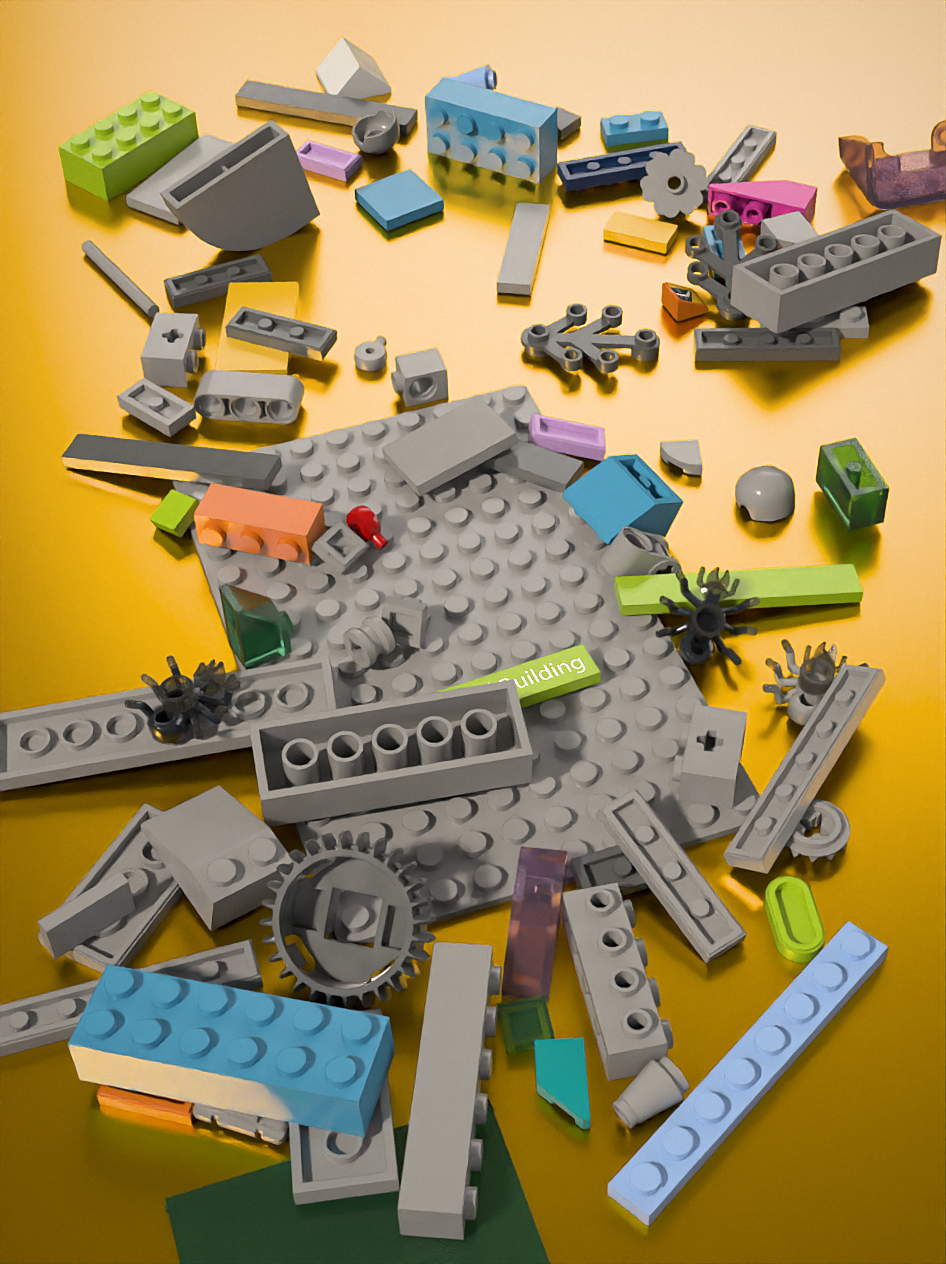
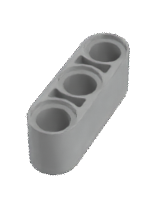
(249, 397)

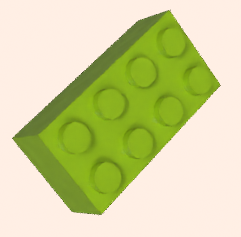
(128, 145)

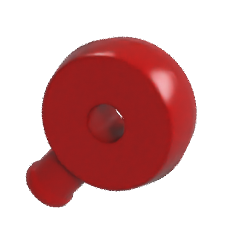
(366, 525)

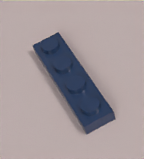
(610, 167)

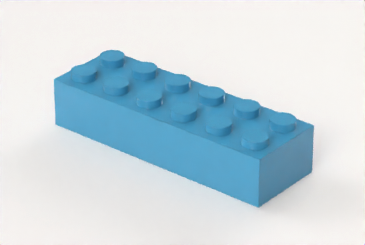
(234, 1049)

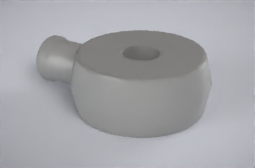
(371, 354)

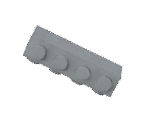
(614, 980)

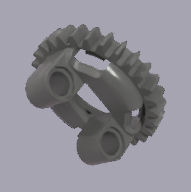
(310, 908)

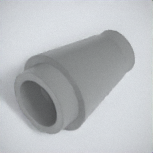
(651, 1092)

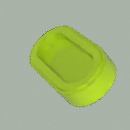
(794, 919)

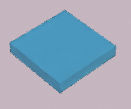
(399, 199)

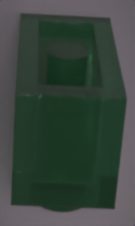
(254, 626)

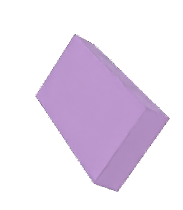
(328, 160)
(567, 437)

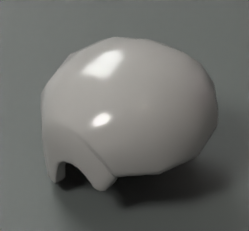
(376, 132)
(766, 493)

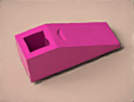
(762, 199)

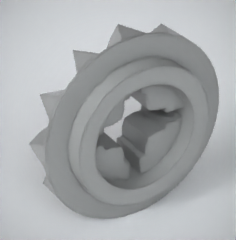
(832, 836)

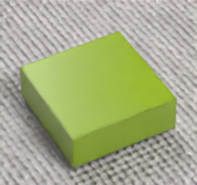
(175, 513)

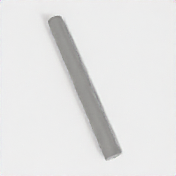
(120, 278)

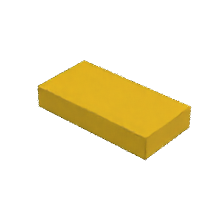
(640, 232)

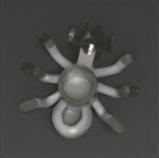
(812, 682)

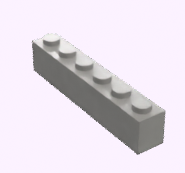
(447, 1094)

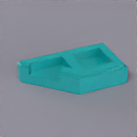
(563, 1076)

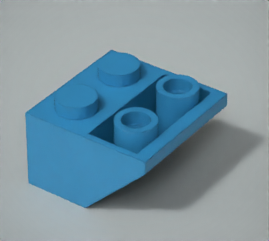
(623, 494)

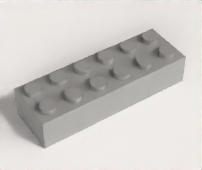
(834, 270)
(391, 753)

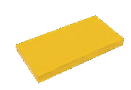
(269, 297)

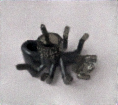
(708, 619)
(182, 701)

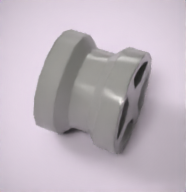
(369, 641)

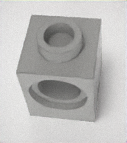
(420, 377)

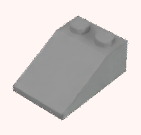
(218, 854)

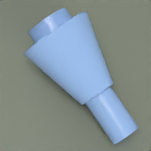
(481, 77)

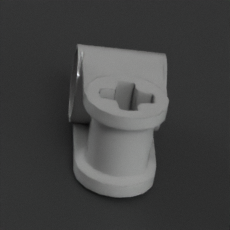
(638, 554)

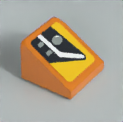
(682, 301)

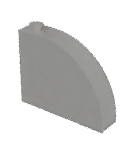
(246, 193)

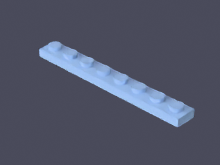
(746, 1074)

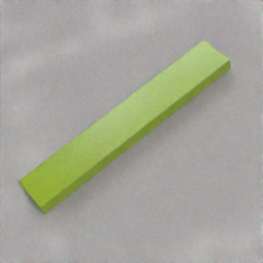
(771, 585)

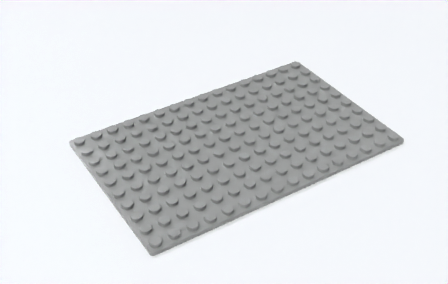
(503, 585)

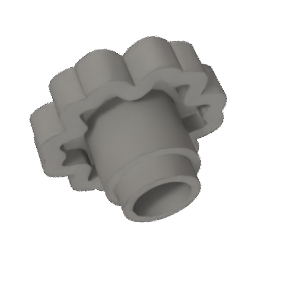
(687, 196)

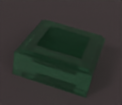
(524, 1022)

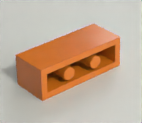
(259, 523)

